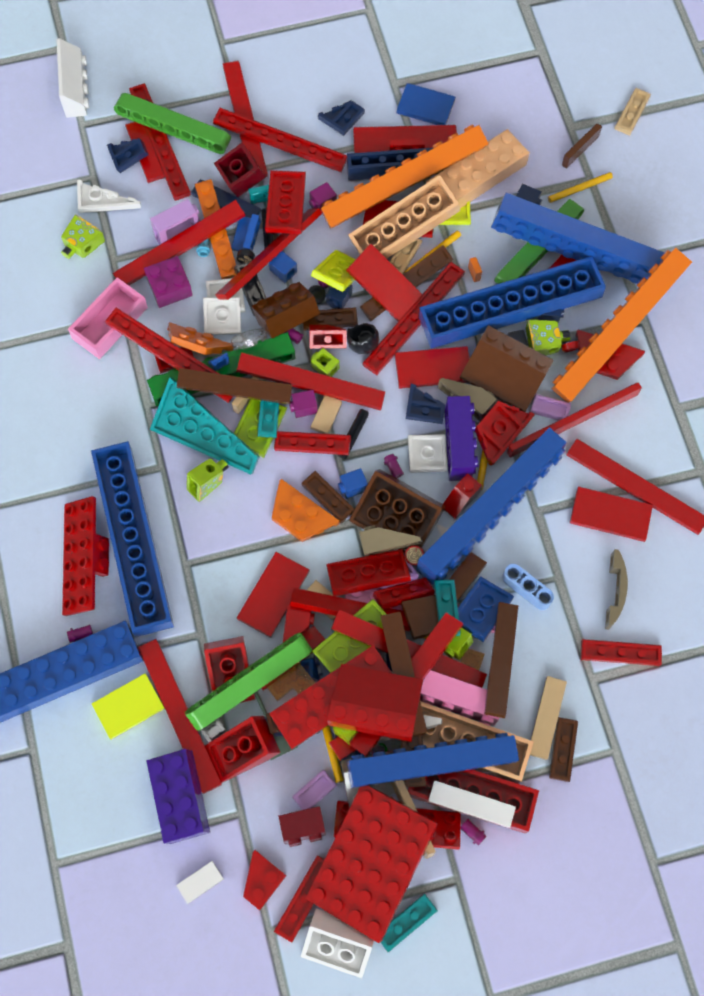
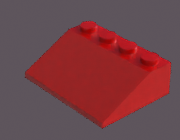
(375, 702)

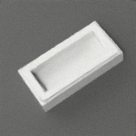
(199, 882)

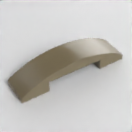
(617, 567)

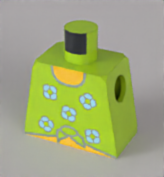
(81, 238)
(545, 336)
(205, 478)

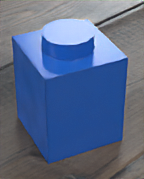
(283, 267)
(352, 483)

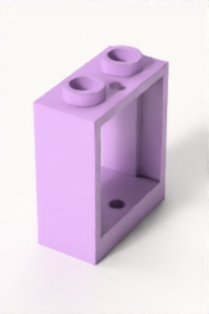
(174, 221)

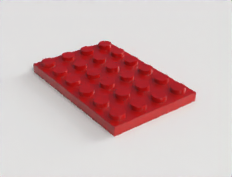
(371, 862)

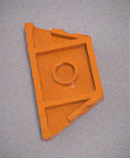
(196, 341)
(300, 514)

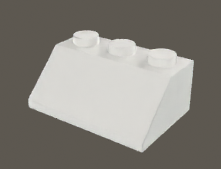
(336, 944)

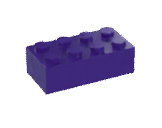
(459, 437)
(178, 796)

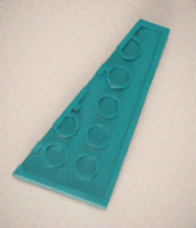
(191, 424)

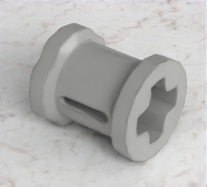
(212, 730)

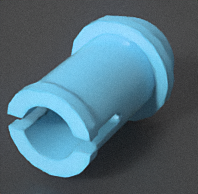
(203, 248)

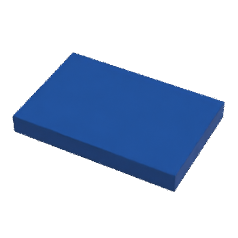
(425, 104)
(480, 607)

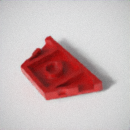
(619, 361)
(500, 429)

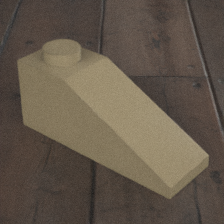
(482, 399)
(383, 540)

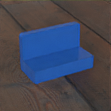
(246, 233)

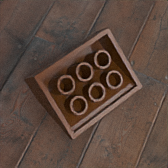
(506, 368)
(396, 507)

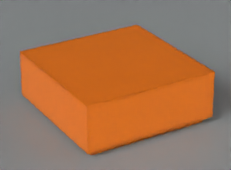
(475, 269)

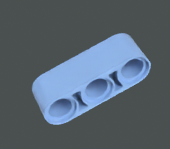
(530, 595)

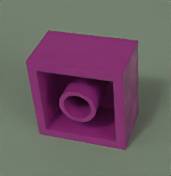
(168, 282)

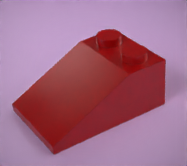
(226, 660)
(242, 748)

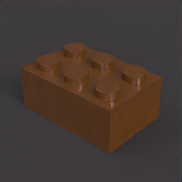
(285, 309)

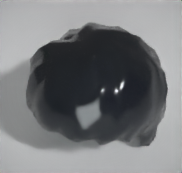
(363, 338)

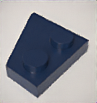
(342, 117)
(127, 153)
(424, 407)

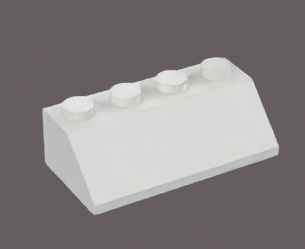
(72, 79)

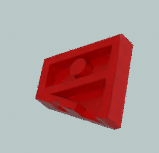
(261, 880)

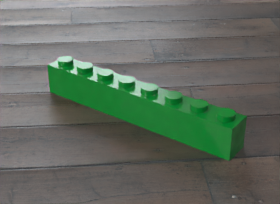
(274, 349)

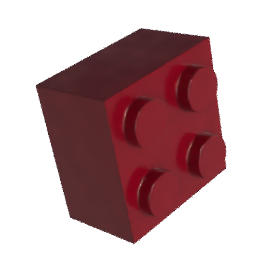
(239, 170)
(302, 826)

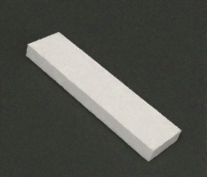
(472, 804)

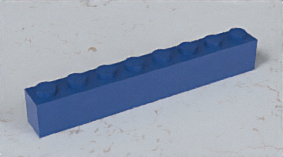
(432, 761)

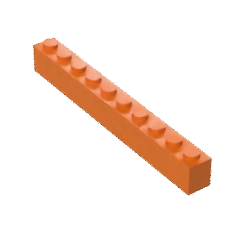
(405, 176)
(621, 325)

